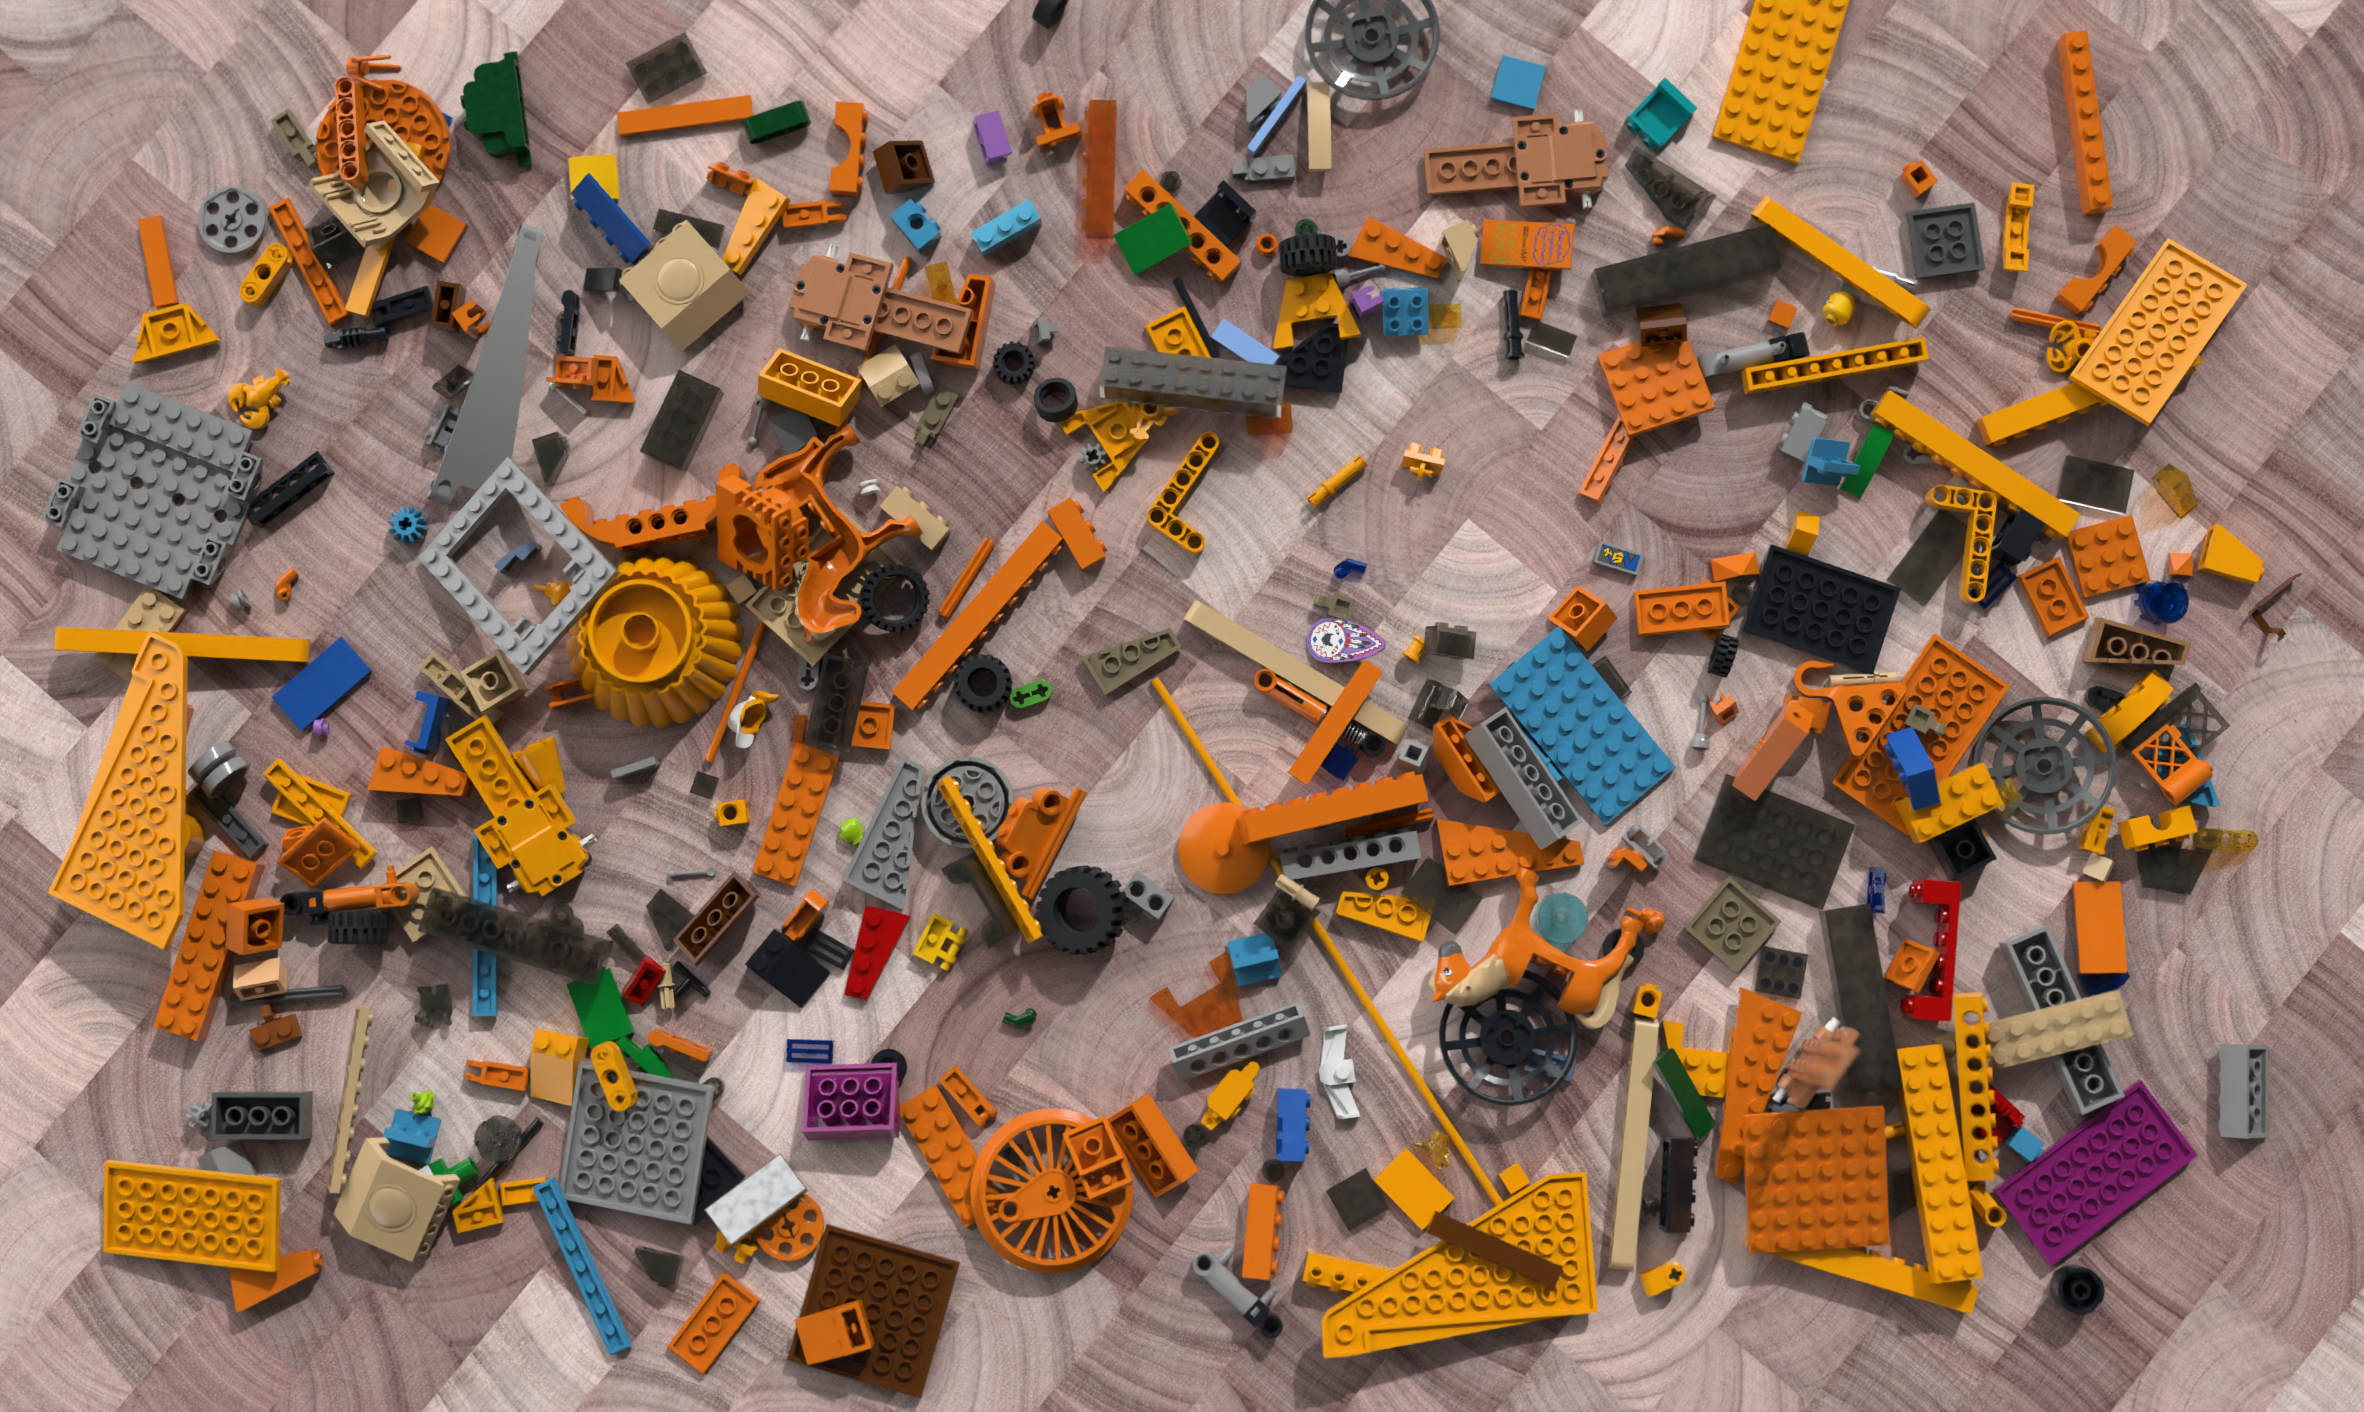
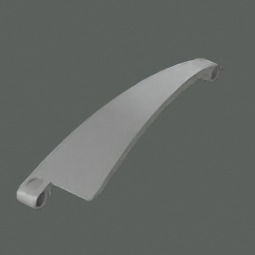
(492, 403)

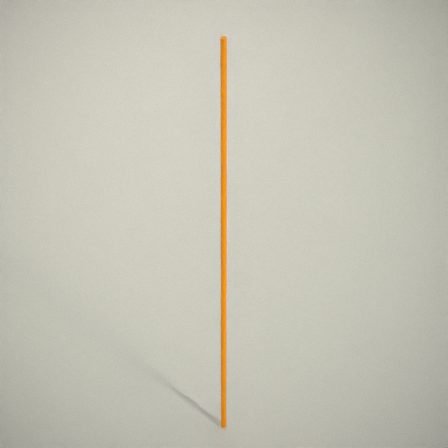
(1340, 962)

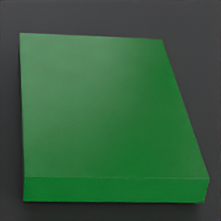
(1153, 239)
(600, 1010)

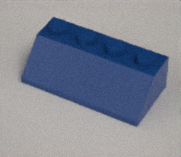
(611, 219)

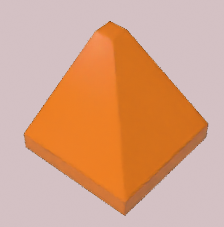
(2180, 564)

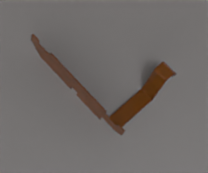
(2258, 617)

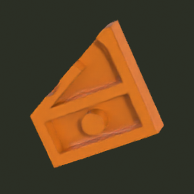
(611, 382)

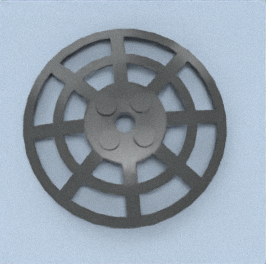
(1372, 52)
(2059, 757)

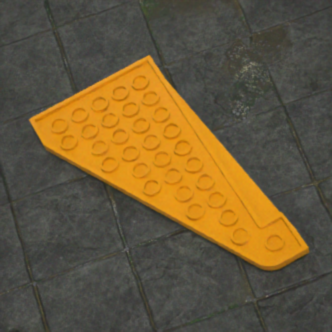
(131, 833)
(1460, 1293)

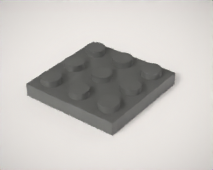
(1945, 241)

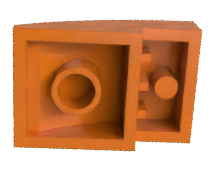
(1097, 1158)

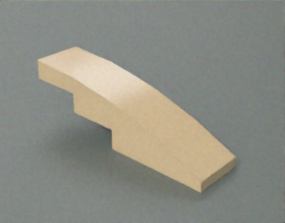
(1319, 127)
(453, 684)

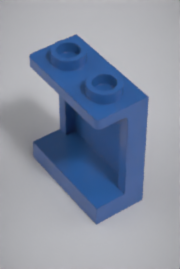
(435, 714)

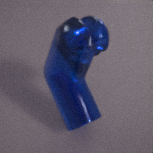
(1347, 566)

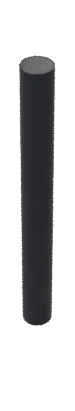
(1195, 318)
(497, 1167)

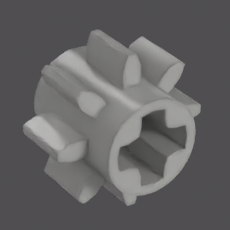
(1095, 463)
(199, 1115)

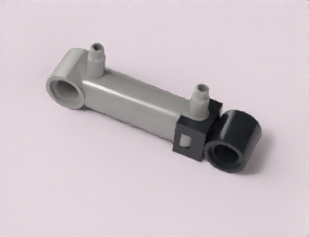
(1772, 351)
(1252, 1307)

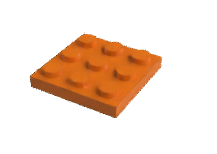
(2107, 556)

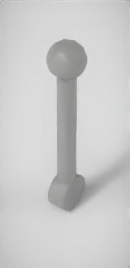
(710, 871)

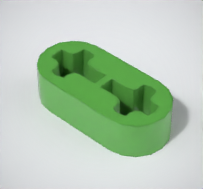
(1028, 689)

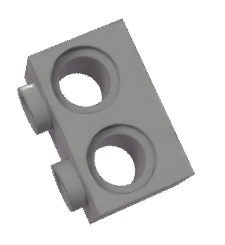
(1150, 890)

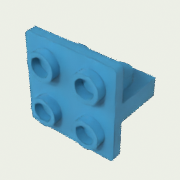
(1828, 462)
(1254, 959)
(412, 1136)

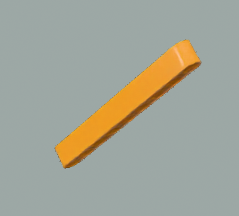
(1841, 262)

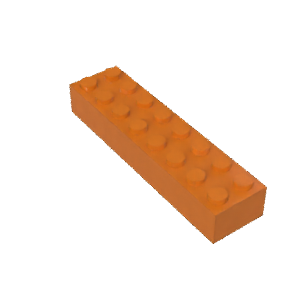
(1333, 808)
(203, 955)

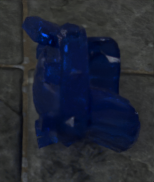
(2162, 601)

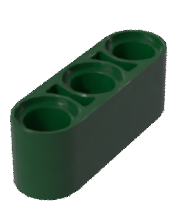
(776, 122)

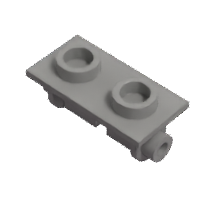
(438, 434)
(1637, 838)

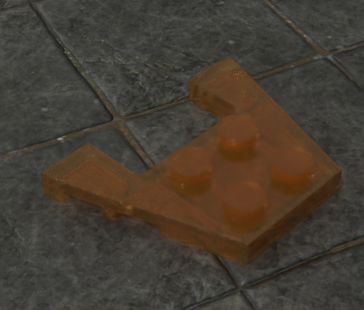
(1210, 1010)

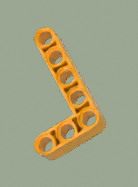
(1180, 492)
(1973, 534)

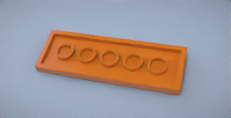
(796, 814)
(945, 1149)

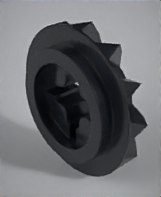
(888, 1055)

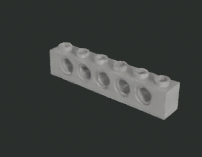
(1408, 851)
(1239, 1041)

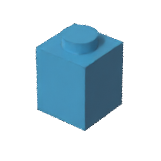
(2024, 1144)

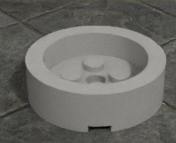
(976, 779)

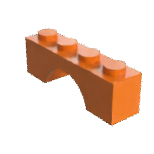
(845, 177)
(2112, 249)

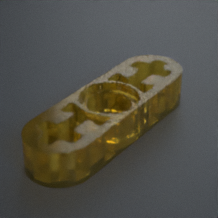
(2233, 843)

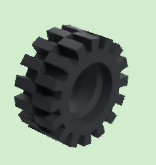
(1013, 376)
(1723, 655)

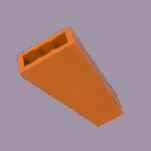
(256, 1286)

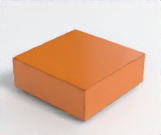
(1782, 314)

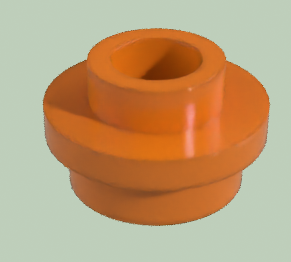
(1267, 238)

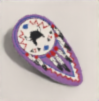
(1342, 641)

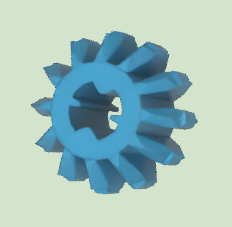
(408, 533)

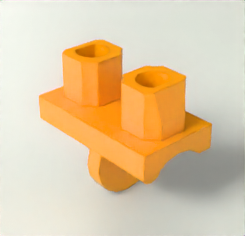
(1423, 464)
(745, 1247)

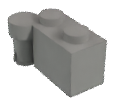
(1804, 427)

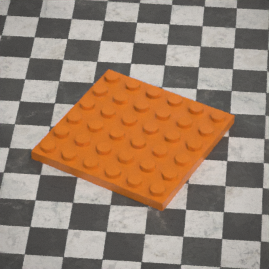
(1815, 1179)

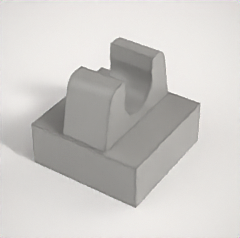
(1044, 330)

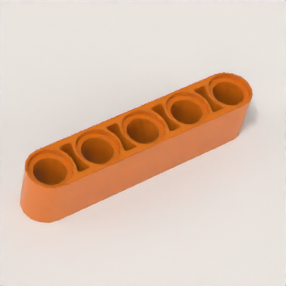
(345, 124)

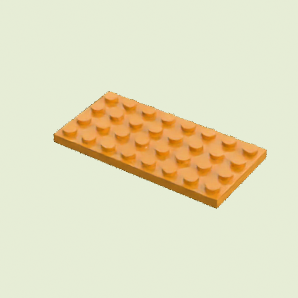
(1779, 76)
(2158, 331)
(192, 1215)

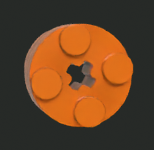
(1818, 708)

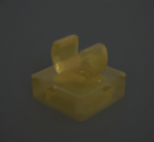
(2008, 793)

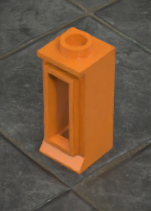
(556, 696)

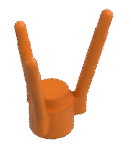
(358, 67)

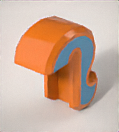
(805, 915)

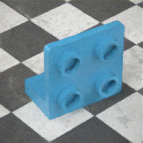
(1405, 311)

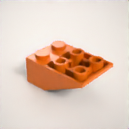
(835, 1332)

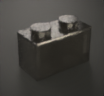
(1449, 642)

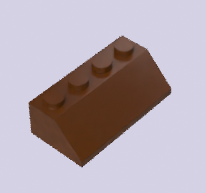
(716, 917)

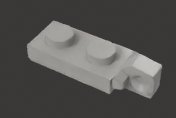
(1265, 168)

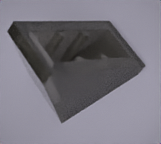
(1450, 702)

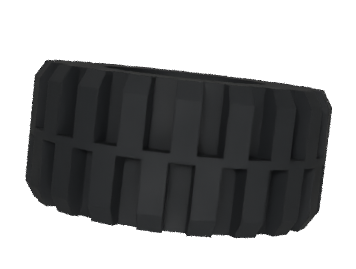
(1054, 914)

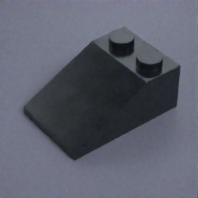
(787, 967)

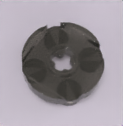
(492, 1127)

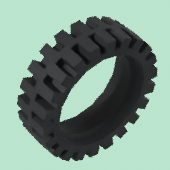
(920, 604)

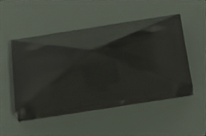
(453, 382)

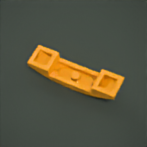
(2017, 226)

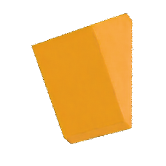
(1803, 533)

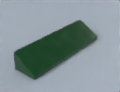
(1684, 1093)

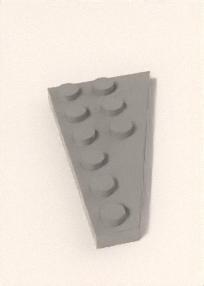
(885, 850)

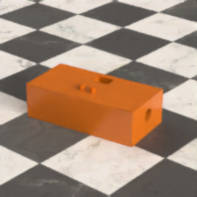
(1773, 750)

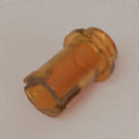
(799, 728)

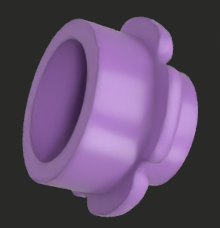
(320, 729)

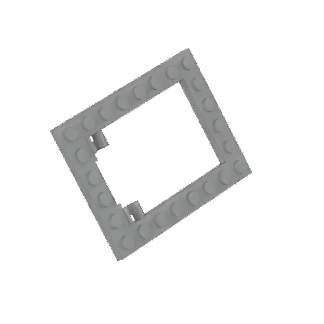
(588, 585)

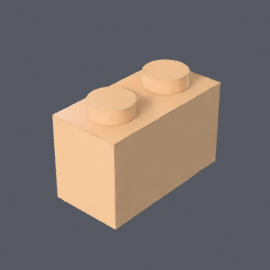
(260, 979)

